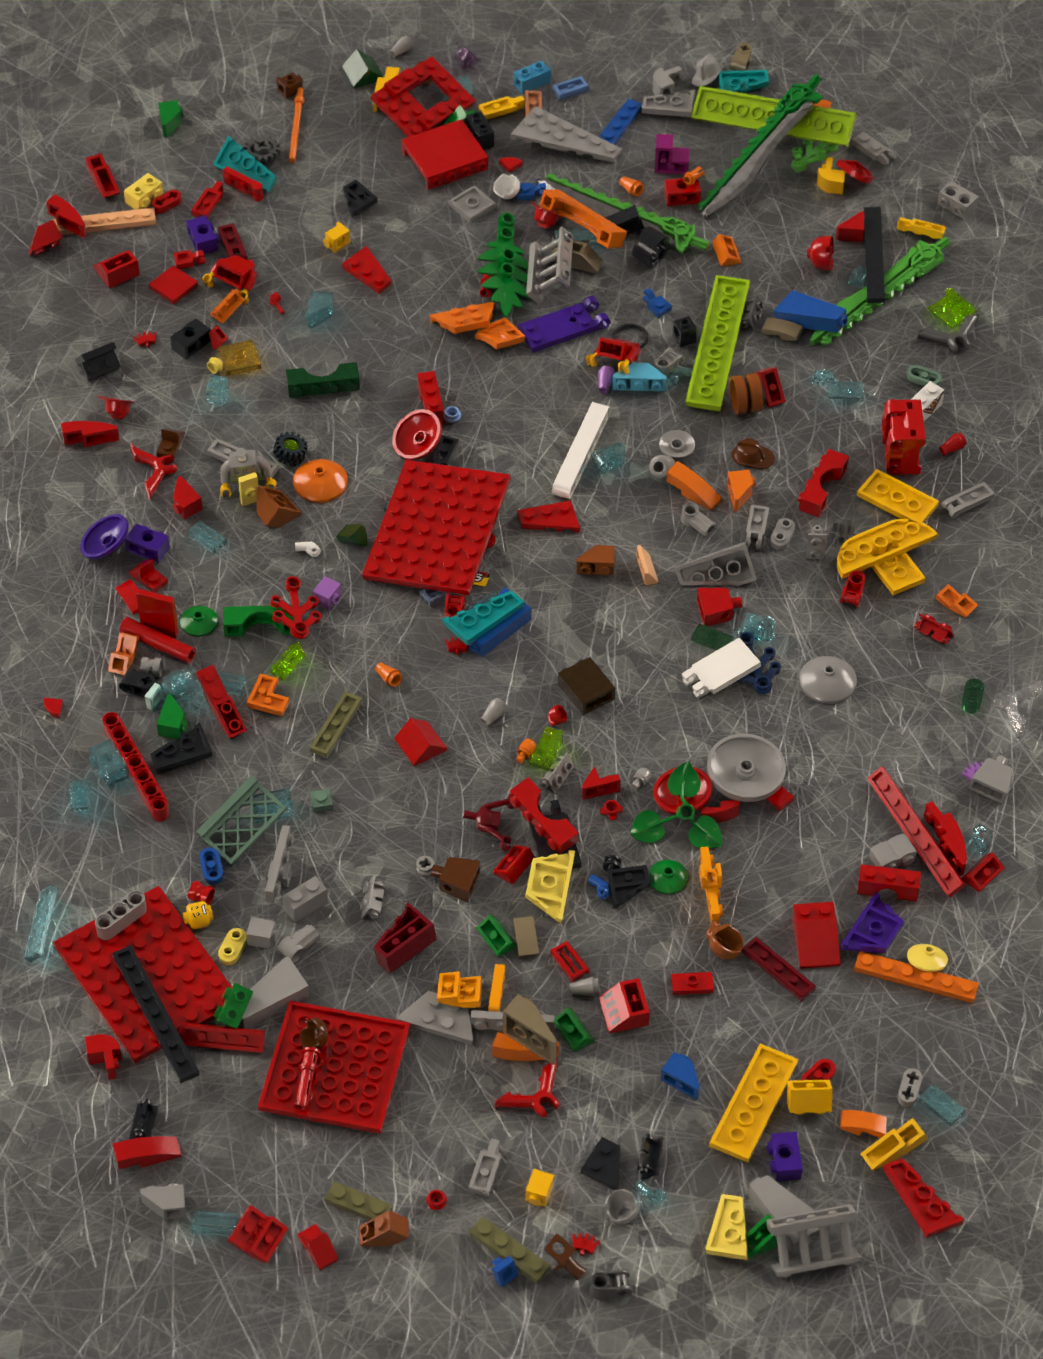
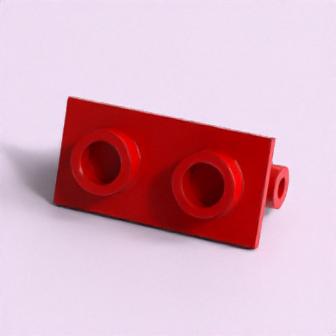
(929, 624)

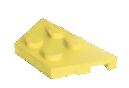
(550, 883)

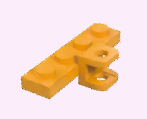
(711, 881)

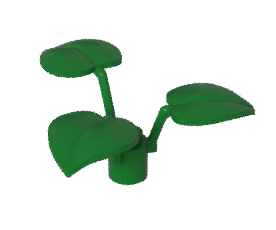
(705, 831)

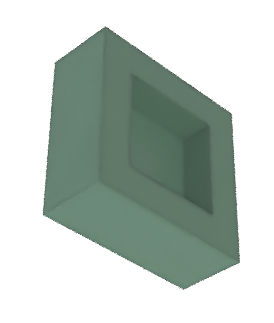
(321, 800)

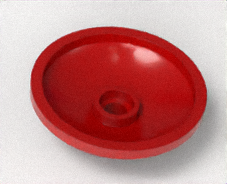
(417, 434)
(670, 803)

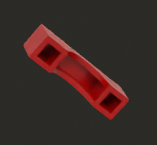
(831, 467)
(558, 833)

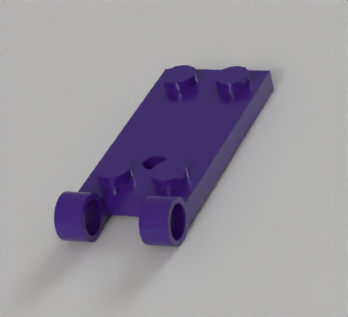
(558, 328)

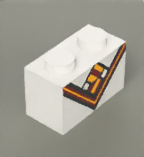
(931, 398)

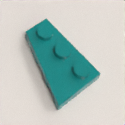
(743, 80)

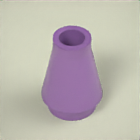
(605, 378)

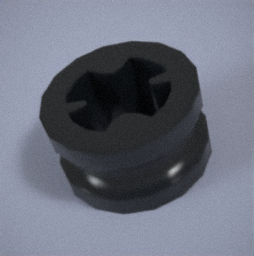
(611, 862)

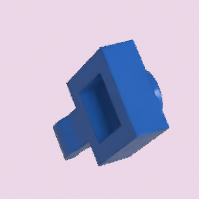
(529, 191)
(658, 305)

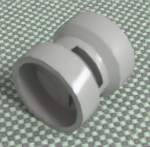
(151, 666)

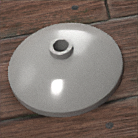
(828, 679)

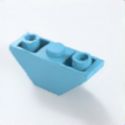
(640, 378)

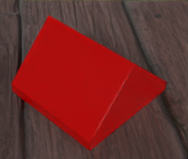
(419, 741)

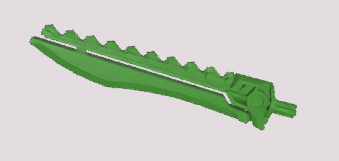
(923, 260)

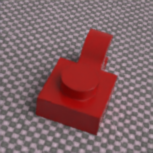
(187, 259)

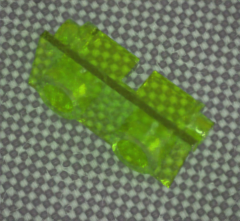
(289, 661)

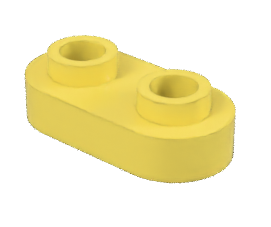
(234, 945)

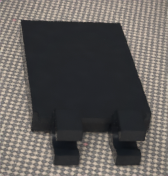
(540, 842)

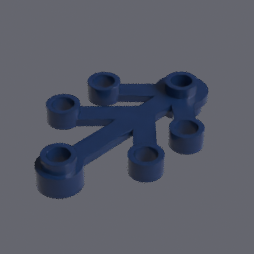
(760, 683)

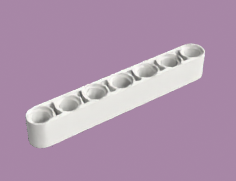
(581, 450)

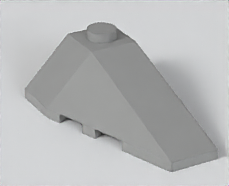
(721, 567)

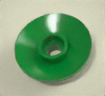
(198, 626)
(668, 883)

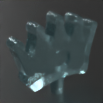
(823, 376)

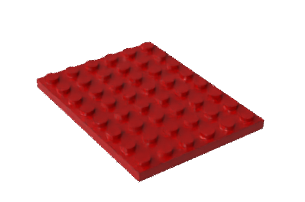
(436, 527)
(172, 959)

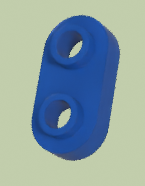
(212, 867)

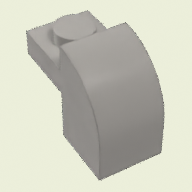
(665, 80)

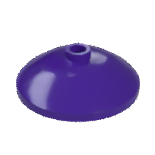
(104, 536)

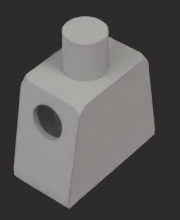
(992, 779)

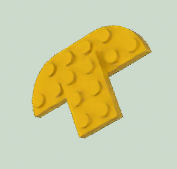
(885, 552)

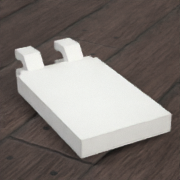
(721, 668)

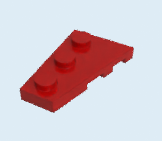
(367, 270)
(554, 515)

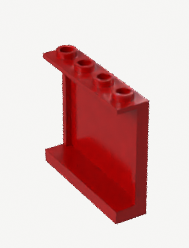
(445, 153)

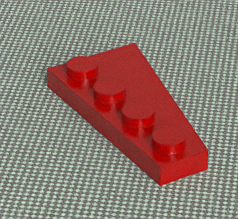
(922, 1202)

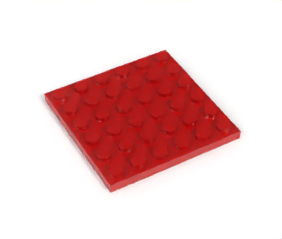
(353, 1069)

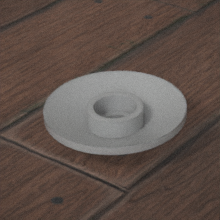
(677, 444)

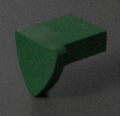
(353, 533)

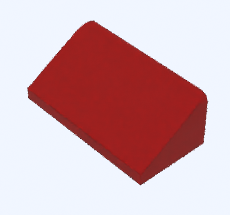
(514, 863)
(983, 872)

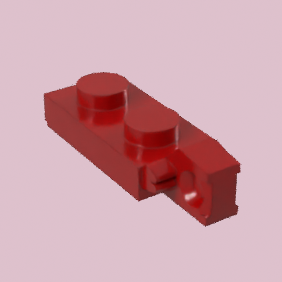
(208, 201)

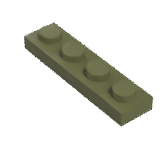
(335, 725)
(504, 1245)

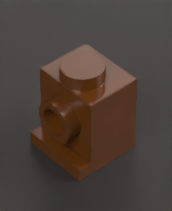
(288, 85)

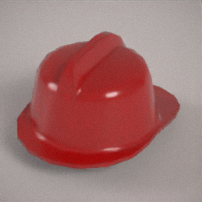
(545, 217)
(117, 408)

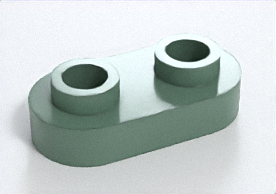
(922, 375)

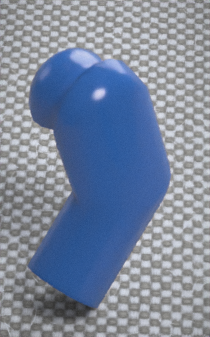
(602, 886)

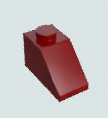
(771, 386)
(186, 499)

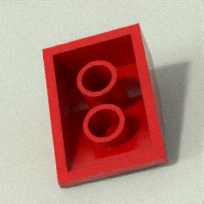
(816, 934)

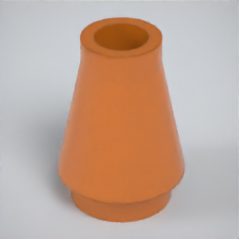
(632, 186)
(390, 675)

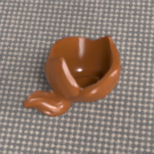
(724, 941)

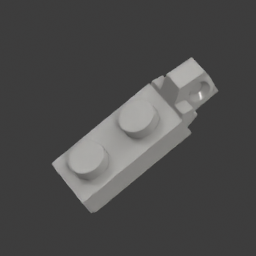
(486, 1169)

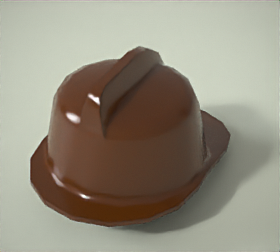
(751, 454)

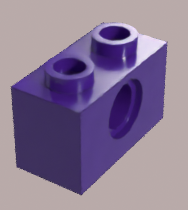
(202, 234)
(147, 543)
(785, 1168)

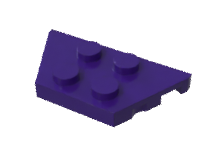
(874, 928)

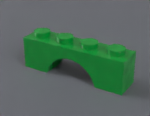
(240, 618)

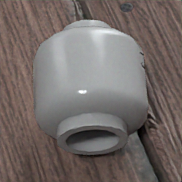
(660, 465)

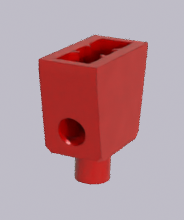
(716, 605)

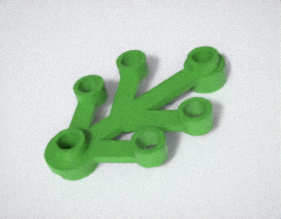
(800, 164)

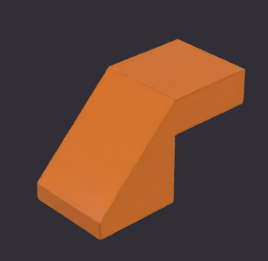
(125, 653)

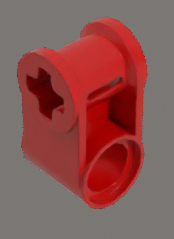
(853, 589)
(454, 604)

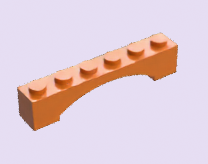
(605, 231)

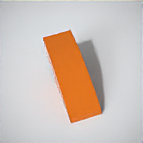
(693, 486)
(509, 1049)

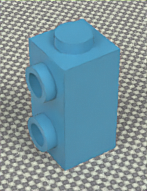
(532, 76)

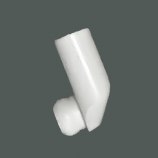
(309, 547)

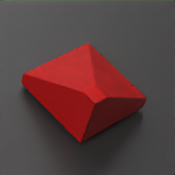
(217, 337)

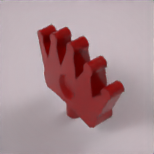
(145, 340)
(456, 646)
(584, 1245)

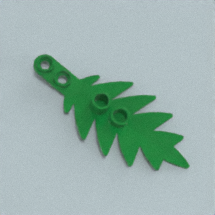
(505, 266)

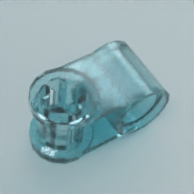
(609, 458)
(757, 626)

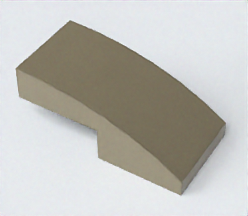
(785, 329)
(525, 936)

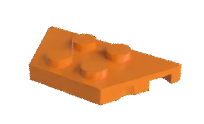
(465, 318)

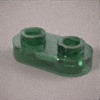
(973, 694)

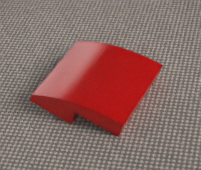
(257, 1234)

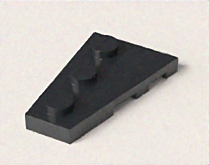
(185, 750)

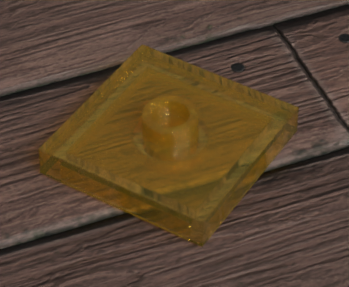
(239, 357)

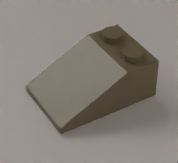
(527, 1027)

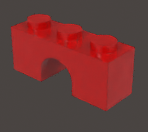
(430, 394)
(903, 882)

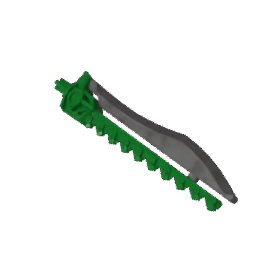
(788, 113)

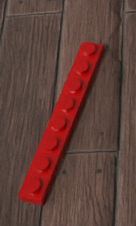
(916, 832)

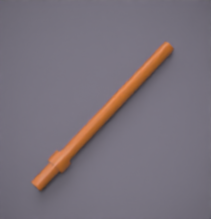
(299, 103)

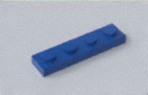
(621, 121)

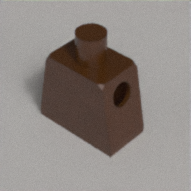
(457, 877)

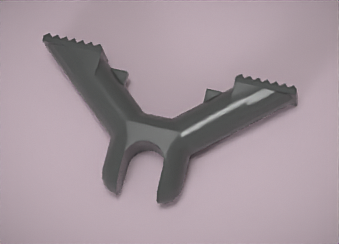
(954, 338)

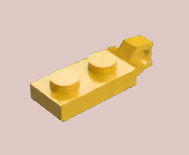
(501, 106)
(921, 227)

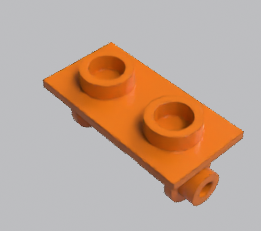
(227, 306)

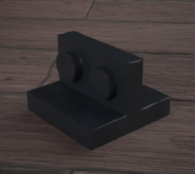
(99, 361)

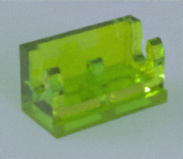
(547, 749)

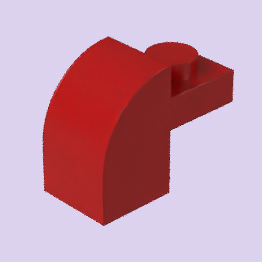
(105, 1049)

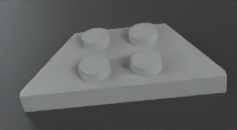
(439, 1018)

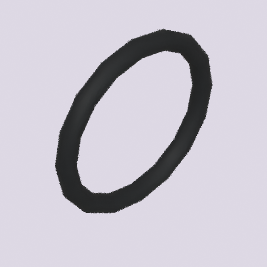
(636, 326)

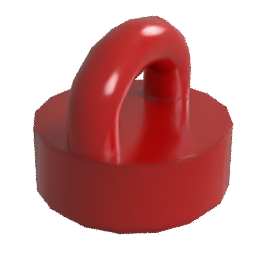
(557, 715)

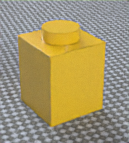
(539, 1188)

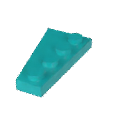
(240, 160)
(483, 617)

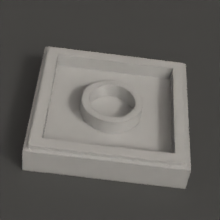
(472, 204)

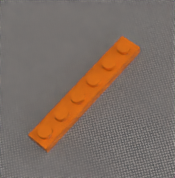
(911, 976)

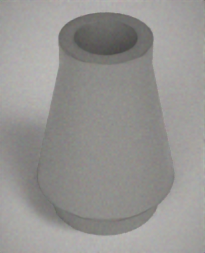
(402, 46)
(494, 711)
(586, 987)

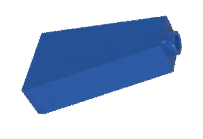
(811, 312)
(501, 631)

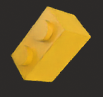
(809, 1096)

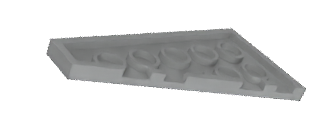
(561, 135)

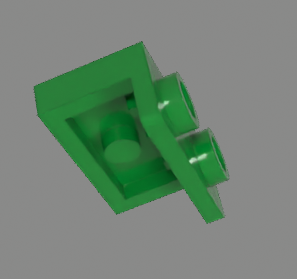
(234, 1006)

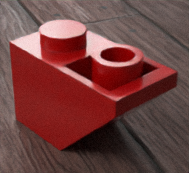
(45, 236)

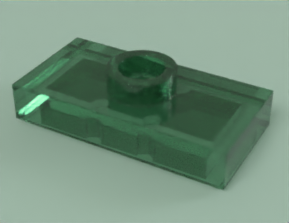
(711, 637)

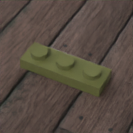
(356, 1202)

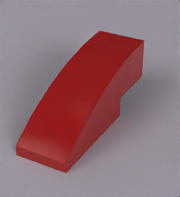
(101, 176)
(66, 215)
(89, 432)
(146, 1151)

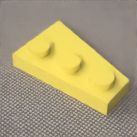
(729, 1229)

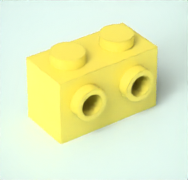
(143, 191)

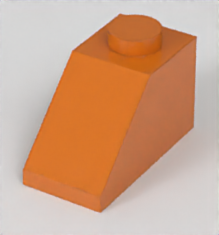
(740, 487)

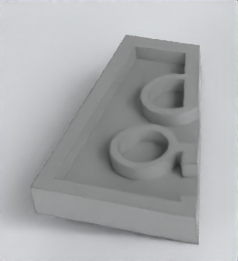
(672, 105)

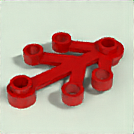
(297, 627)

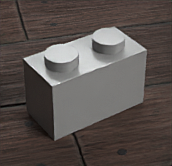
(305, 899)

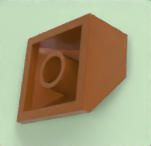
(275, 507)

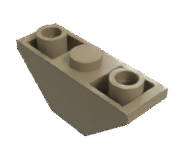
(584, 257)

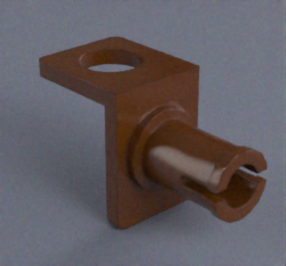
(565, 1259)

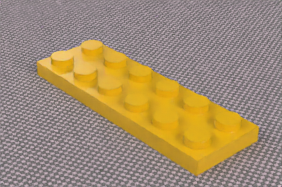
(753, 1103)

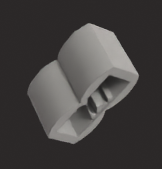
(893, 853)

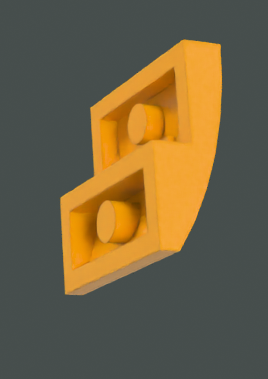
(459, 991)

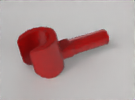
(274, 300)

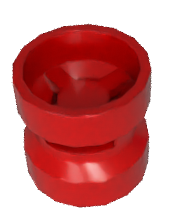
(201, 893)

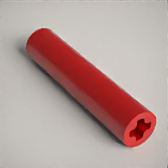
(158, 640)

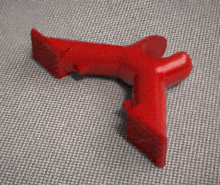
(158, 464)
(535, 1101)

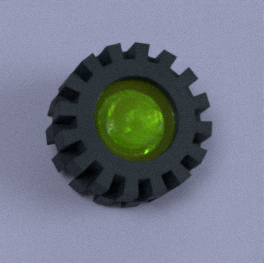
(290, 448)

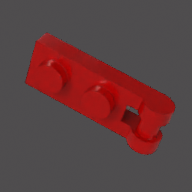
(243, 183)

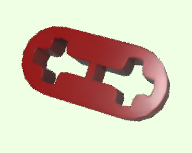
(166, 201)

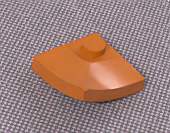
(500, 334)

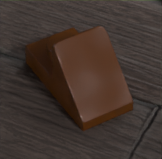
(170, 442)

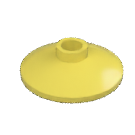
(927, 957)

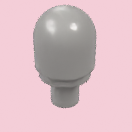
(641, 778)

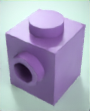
(328, 593)

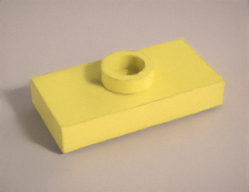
(248, 488)

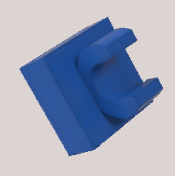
(504, 1270)

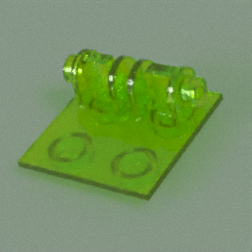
(952, 308)

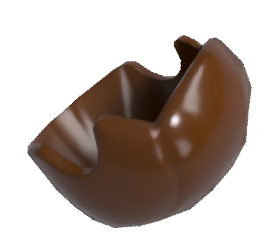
(314, 1034)

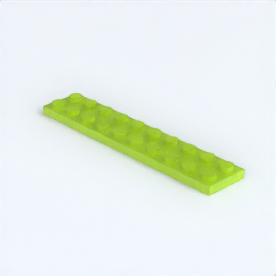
(751, 111)
(717, 343)

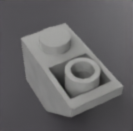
(165, 1200)

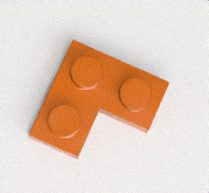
(264, 699)

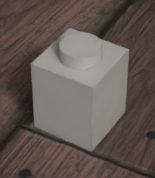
(261, 933)

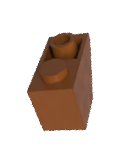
(597, 561)
(384, 1230)

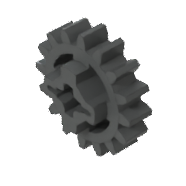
(263, 149)

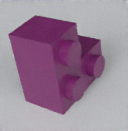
(670, 158)

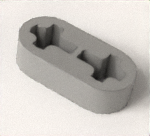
(905, 1086)

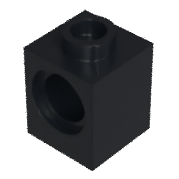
(684, 331)

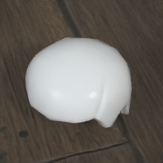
(507, 186)

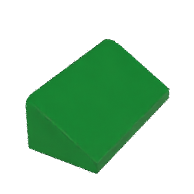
(496, 936)
(573, 1029)

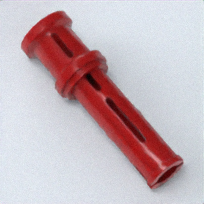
(308, 1070)

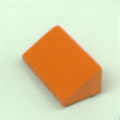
(726, 250)

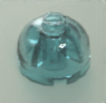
(180, 684)

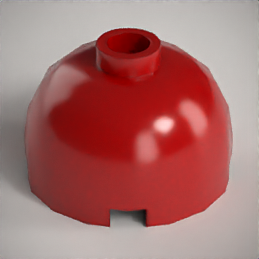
(822, 253)

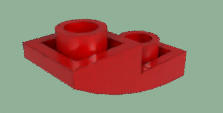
(127, 592)
(728, 810)

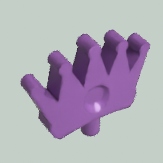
(970, 772)

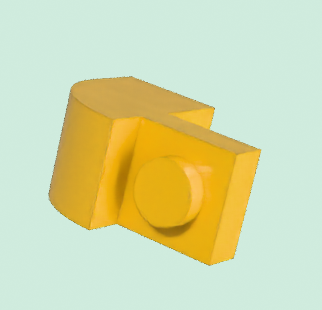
(830, 179)

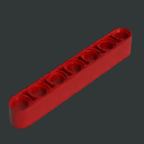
(137, 767)

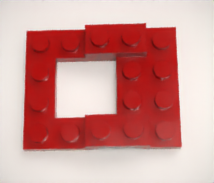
(407, 111)

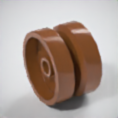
(746, 393)

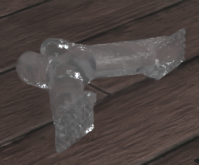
(1012, 699)

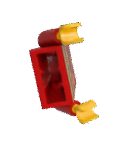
(235, 272)
(616, 349)

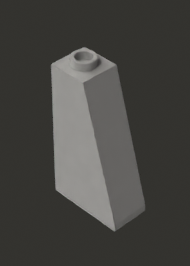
(274, 992)
(779, 1202)

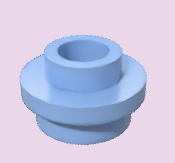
(452, 414)

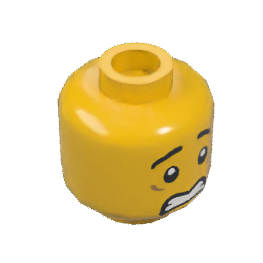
(198, 915)

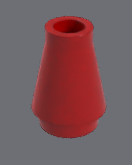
(954, 443)

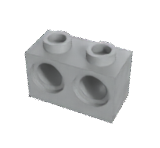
(958, 200)

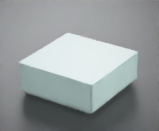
(153, 696)

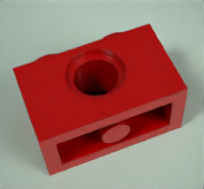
(679, 193)

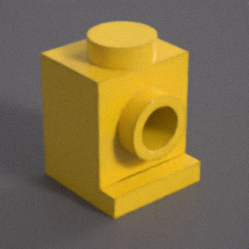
(337, 237)

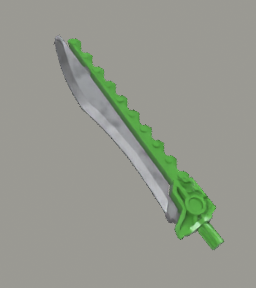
(680, 233)

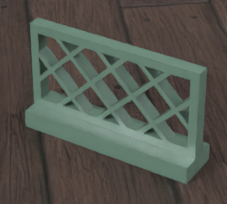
(229, 808)

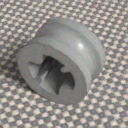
(421, 862)

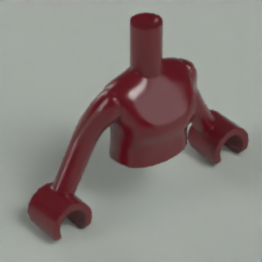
(488, 820)

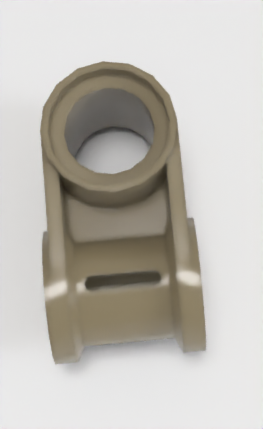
(741, 58)

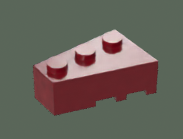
(405, 939)

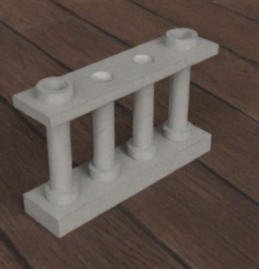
(538, 260)
(802, 1223)

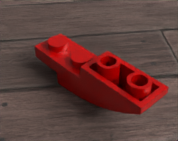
(220, 702)
(950, 836)

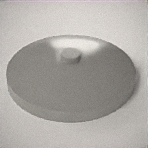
(746, 767)

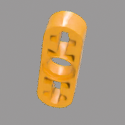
(497, 988)

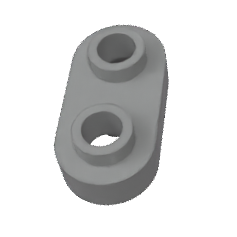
(784, 530)

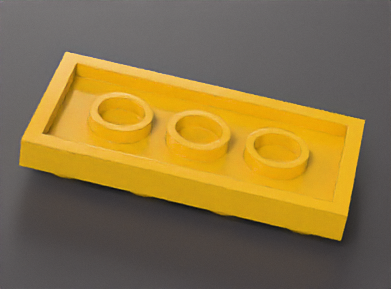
(897, 497)

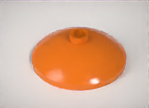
(320, 480)

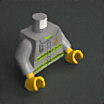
(244, 463)

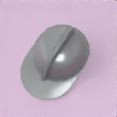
(707, 70)

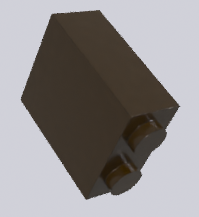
(586, 686)

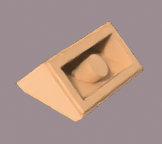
(646, 566)

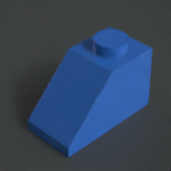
(681, 1074)

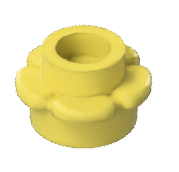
(215, 365)

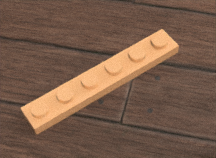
(115, 220)

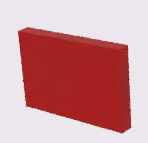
(158, 612)

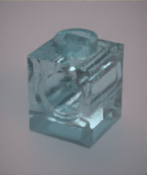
(217, 389)

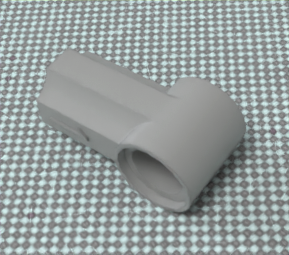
(693, 517)
(297, 944)

